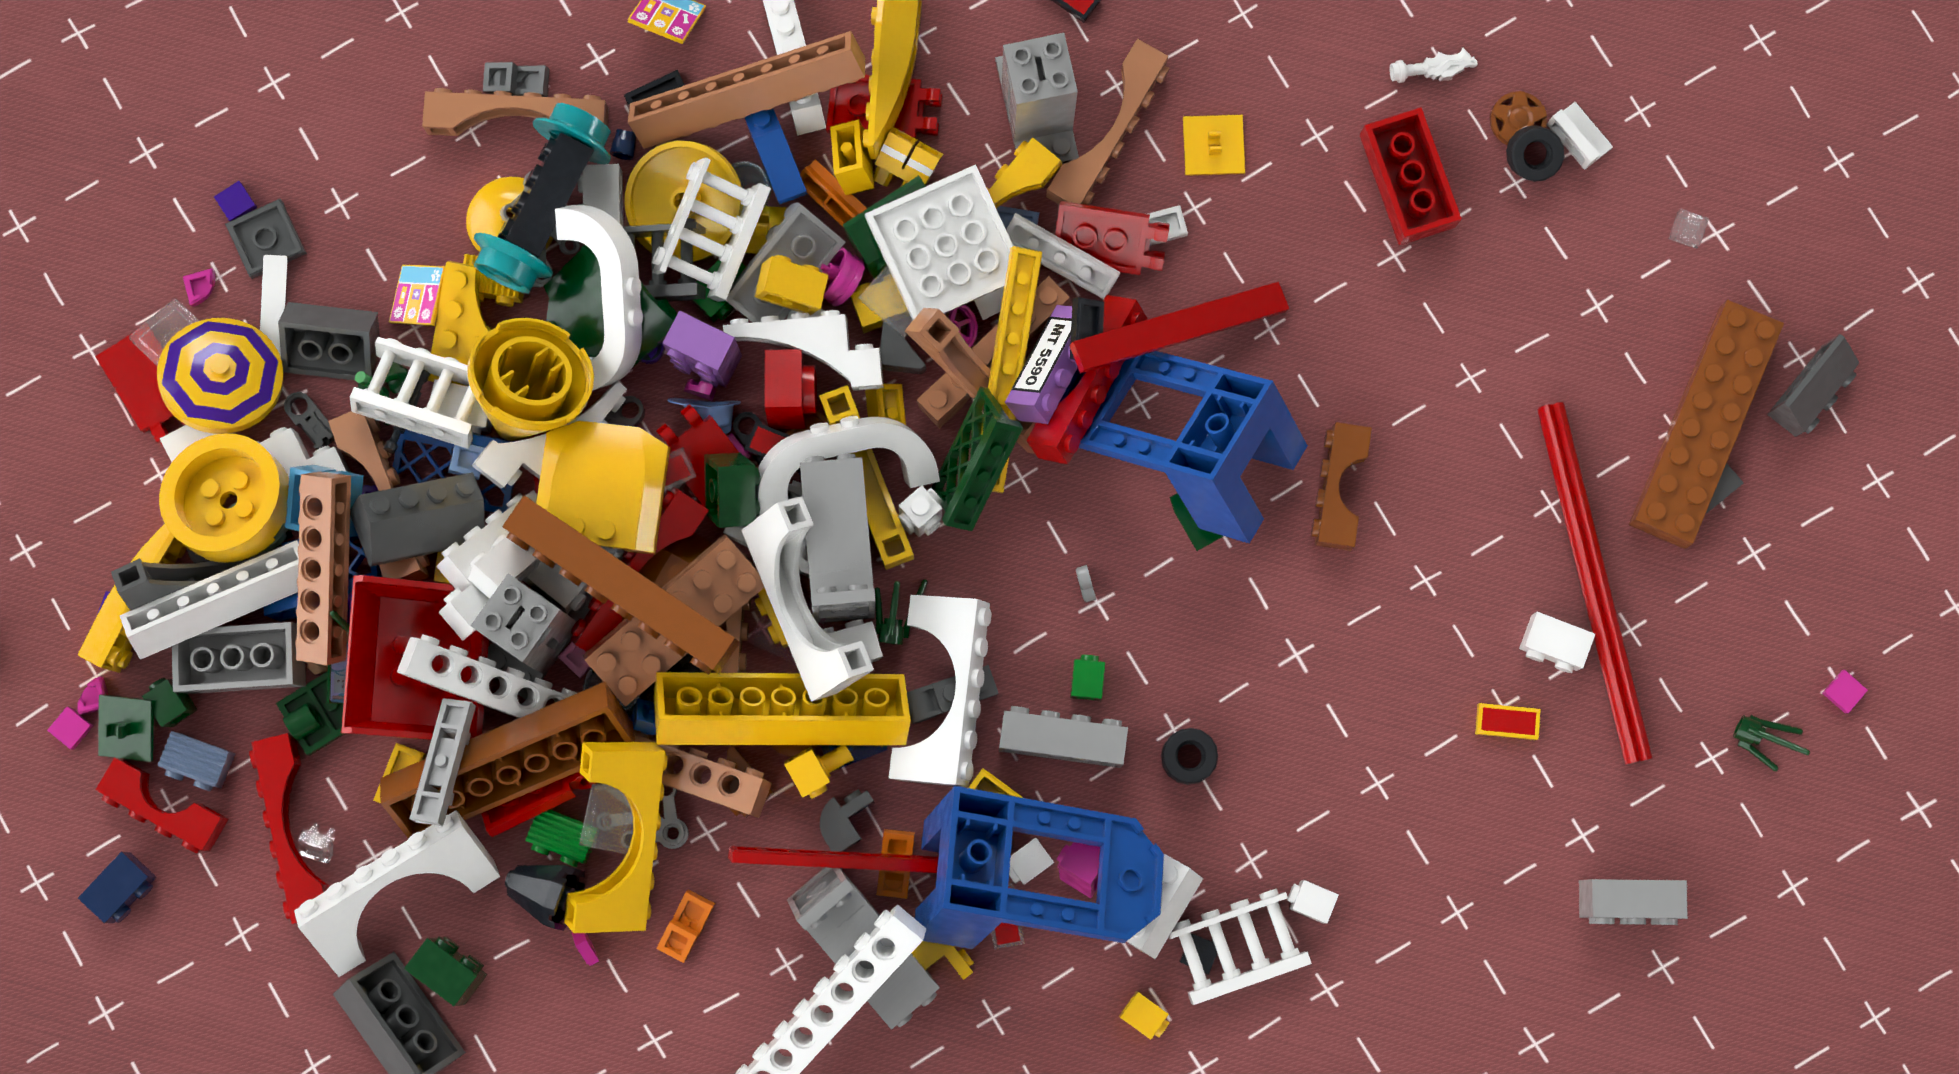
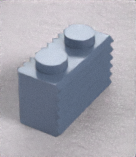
(195, 760)

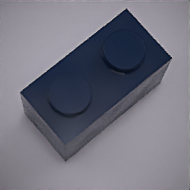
(118, 888)

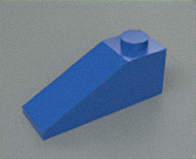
(775, 155)

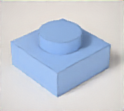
(463, 459)

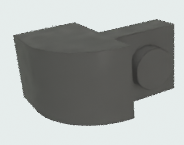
(835, 821)

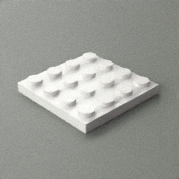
(943, 243)

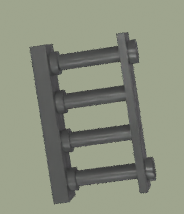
(687, 288)

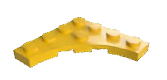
(459, 315)

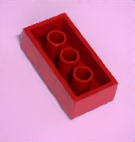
(1410, 176)

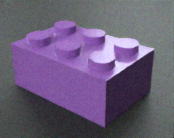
(702, 350)

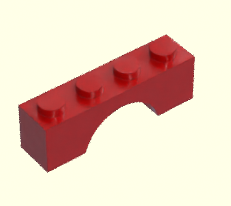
(129, 786)

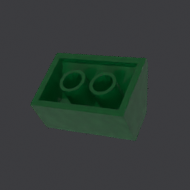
(861, 234)

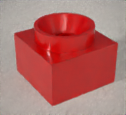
(789, 389)

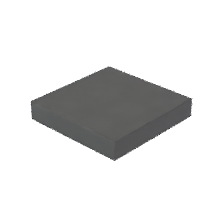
(265, 233)

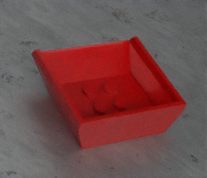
(381, 623)

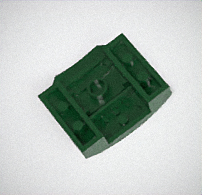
(578, 307)

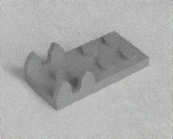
(798, 237)

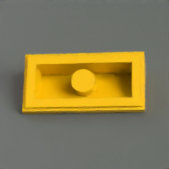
(886, 402)

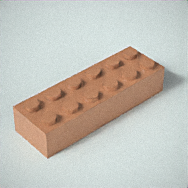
(711, 585)

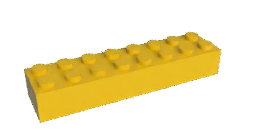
(777, 710)

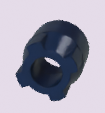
(623, 145)

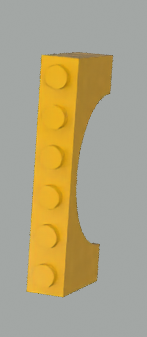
(623, 897)

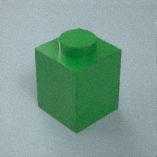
(1087, 678)

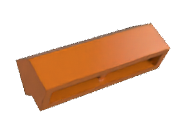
(828, 193)

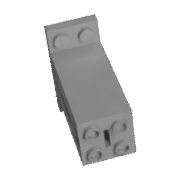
(1040, 93)
(838, 539)
(525, 629)
(836, 918)

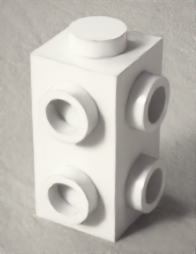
(921, 512)

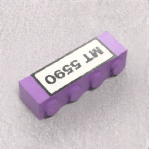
(1045, 371)

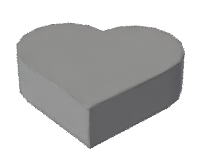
(1085, 583)

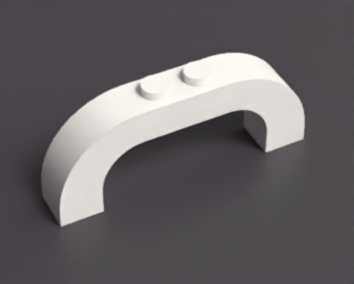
(619, 287)
(843, 438)

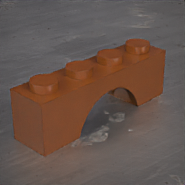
(1336, 524)

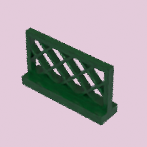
(987, 460)

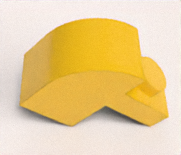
(929, 953)

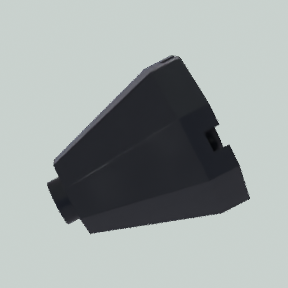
(544, 890)

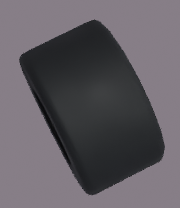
(1552, 161)
(1208, 751)

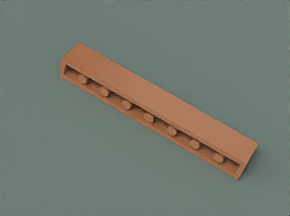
(747, 90)

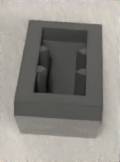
(898, 354)

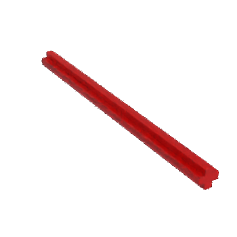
(1594, 583)

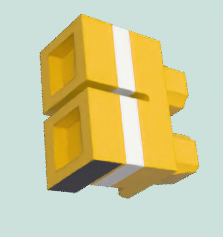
(895, 153)

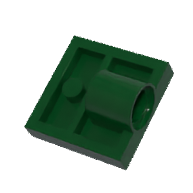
(310, 716)

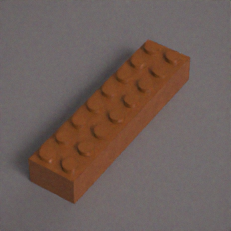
(1706, 424)
(618, 582)
(516, 756)

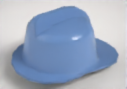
(720, 410)

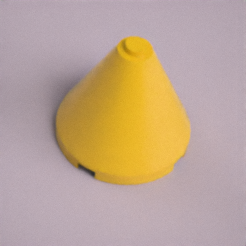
(529, 377)

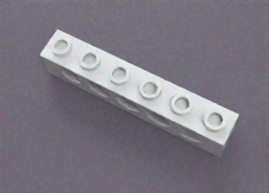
(418, 665)

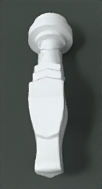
(1439, 67)

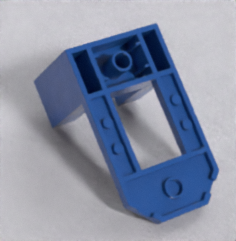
(1233, 423)
(974, 848)

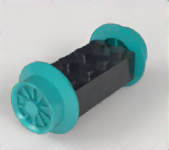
(572, 141)

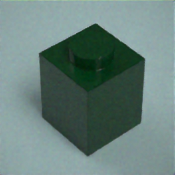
(169, 706)

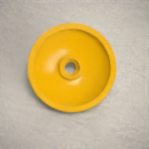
(485, 207)

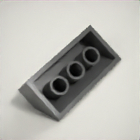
(417, 518)
(398, 1019)

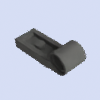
(938, 697)

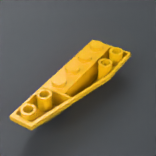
(892, 67)
(107, 641)

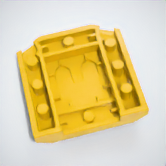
(605, 483)

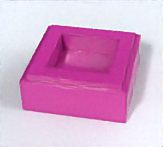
(1844, 691)
(70, 728)

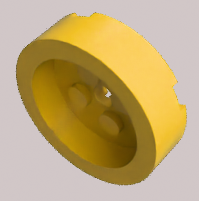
(202, 481)

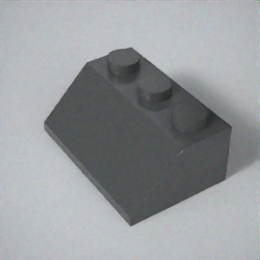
(328, 340)
(1816, 387)

